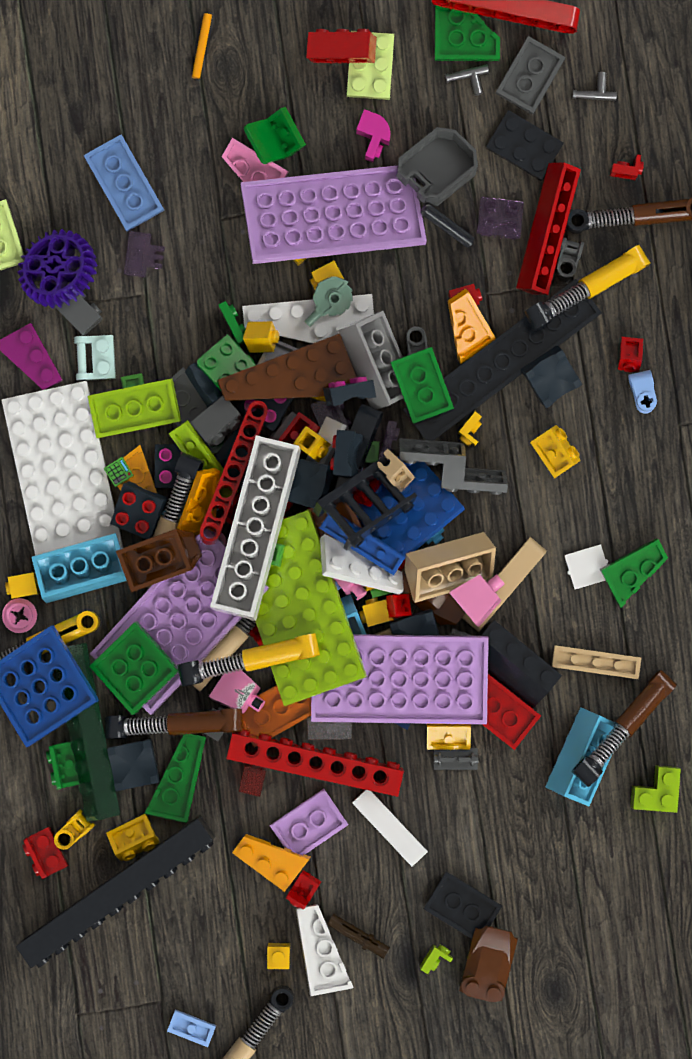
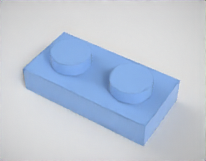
(191, 1028)

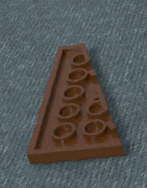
(292, 375)

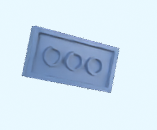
(124, 182)

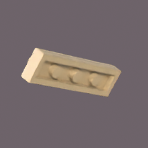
(596, 662)

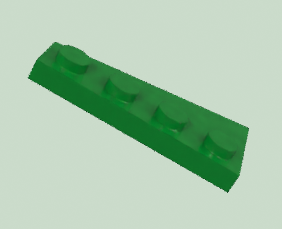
(177, 786)

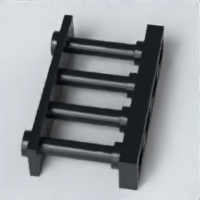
(361, 482)

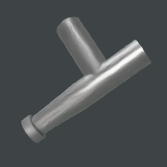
(473, 74)
(600, 94)

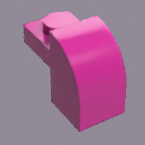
(375, 128)

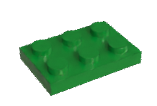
(422, 385)

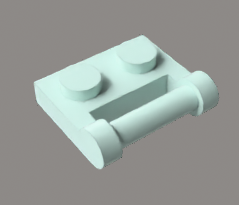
(102, 357)

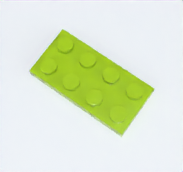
(134, 408)

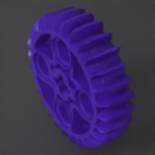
(57, 268)

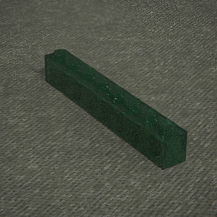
(90, 750)

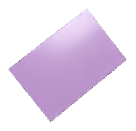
(309, 823)

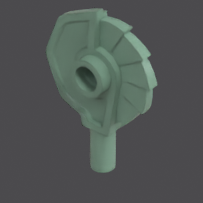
(330, 297)

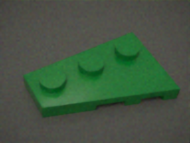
(633, 569)

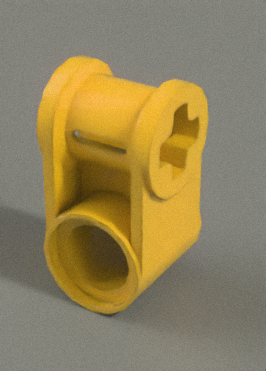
(74, 830)

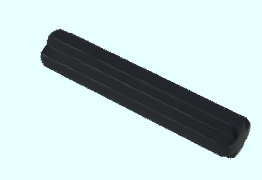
(447, 225)

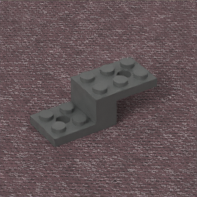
(453, 461)

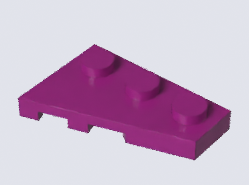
(30, 355)

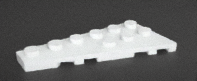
(290, 318)

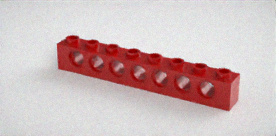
(389, 785)

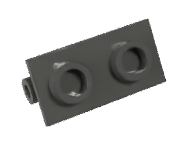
(456, 759)

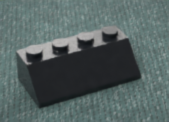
(518, 666)

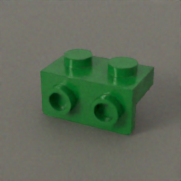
(63, 765)

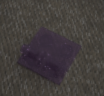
(500, 218)

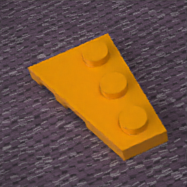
(468, 326)
(140, 470)
(199, 500)
(272, 862)

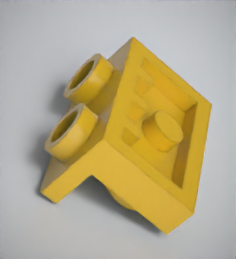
(556, 451)
(448, 736)
(132, 838)

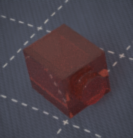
(252, 780)

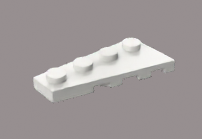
(355, 568)
(321, 959)

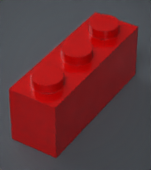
(341, 46)

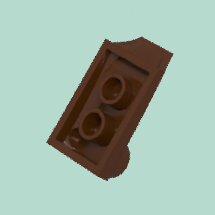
(159, 558)
(444, 607)
(488, 964)

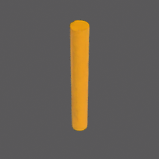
(203, 37)

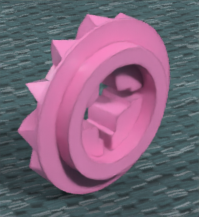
(17, 605)

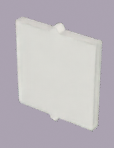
(585, 566)

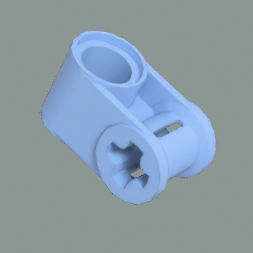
(643, 387)

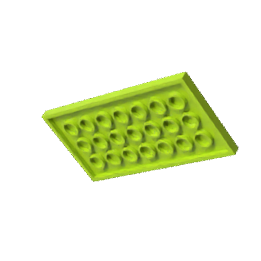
(302, 604)

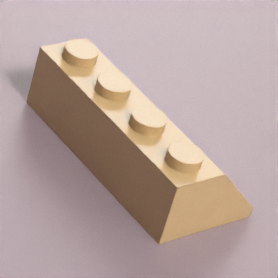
(449, 565)

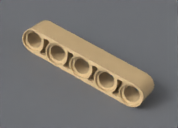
(514, 573)

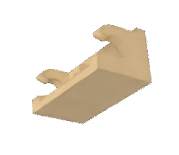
(396, 471)

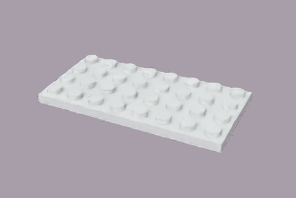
(60, 467)

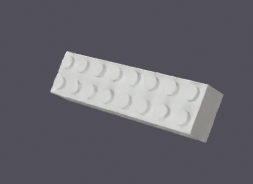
(255, 528)

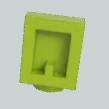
(431, 959)

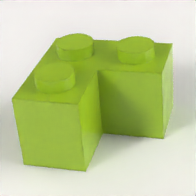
(663, 795)

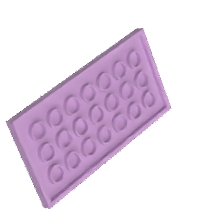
(331, 214)
(180, 616)
(412, 682)

